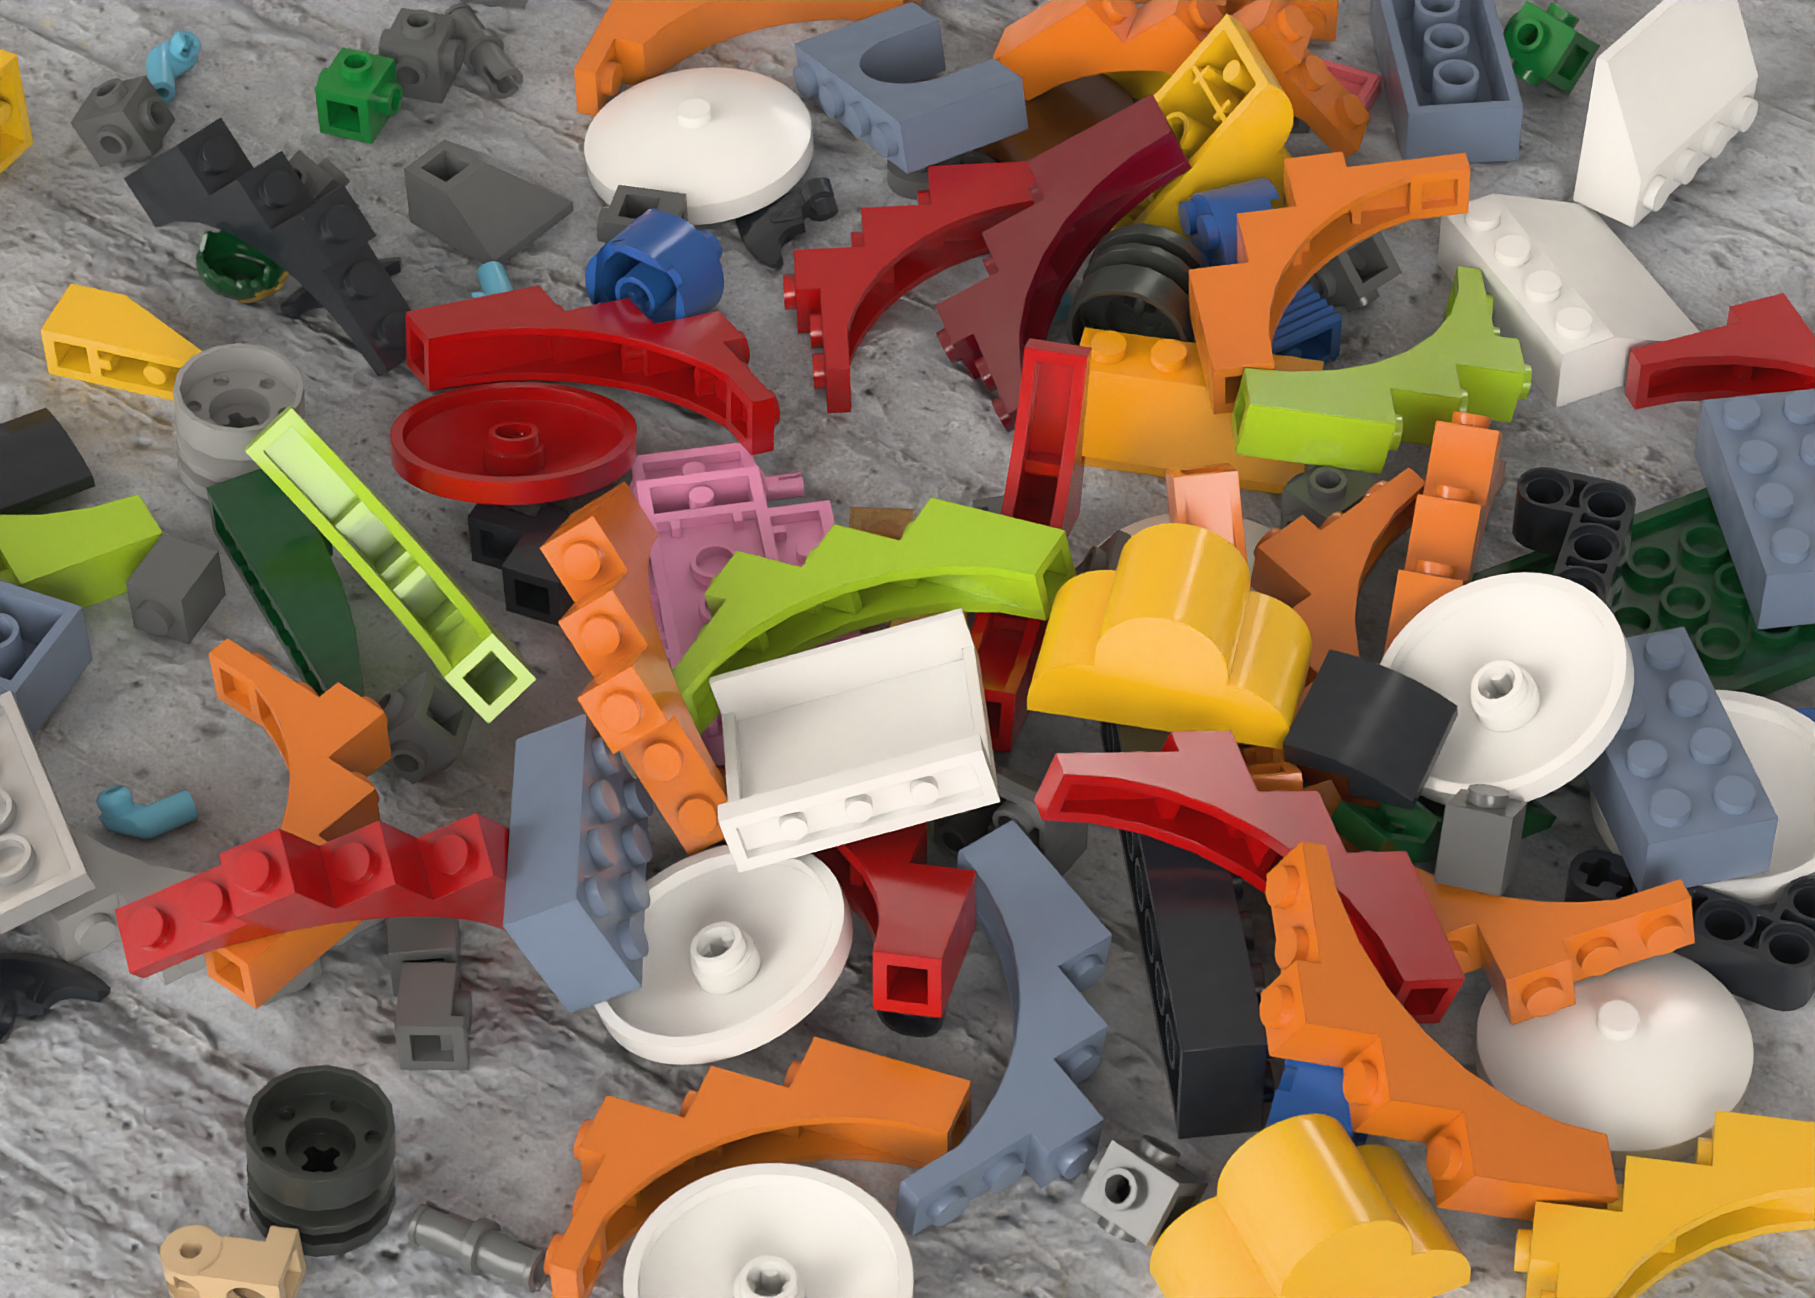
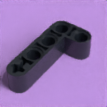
(1580, 521)
(1744, 947)

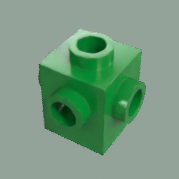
(1548, 46)
(357, 95)

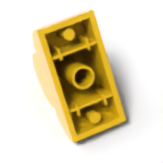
(1227, 120)
(1174, 643)
(1310, 1220)

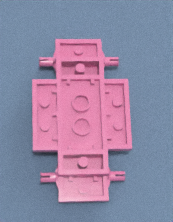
(706, 510)

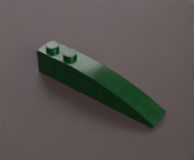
(289, 577)

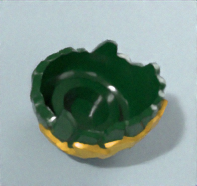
(237, 268)

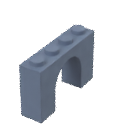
(867, 79)

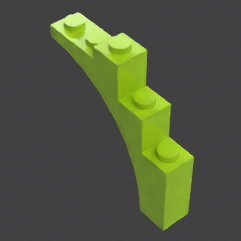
(1366, 410)
(78, 552)
(394, 564)
(862, 579)

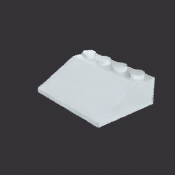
(1664, 105)
(1561, 290)

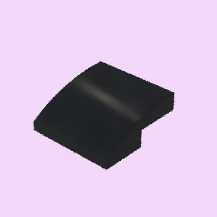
(38, 463)
(1371, 729)

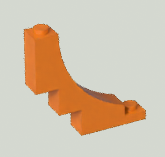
(652, 36)

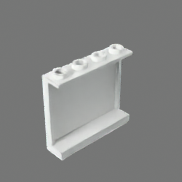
(854, 740)

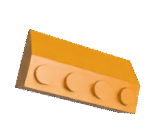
(1155, 413)

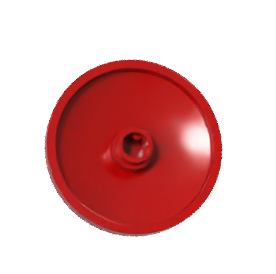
(513, 443)

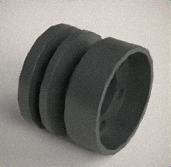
(1137, 285)
(321, 1158)

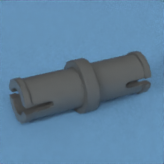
(485, 52)
(478, 1246)

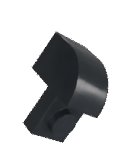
(513, 544)

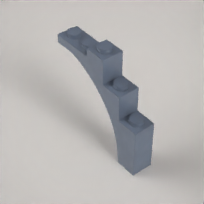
(1048, 955)

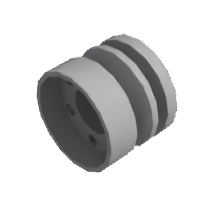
(224, 403)

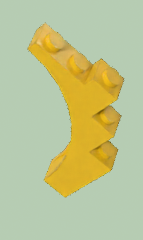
(1743, 1184)

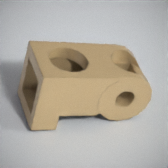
(212, 1266)

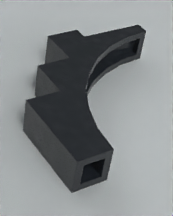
(270, 208)

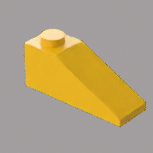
(113, 343)

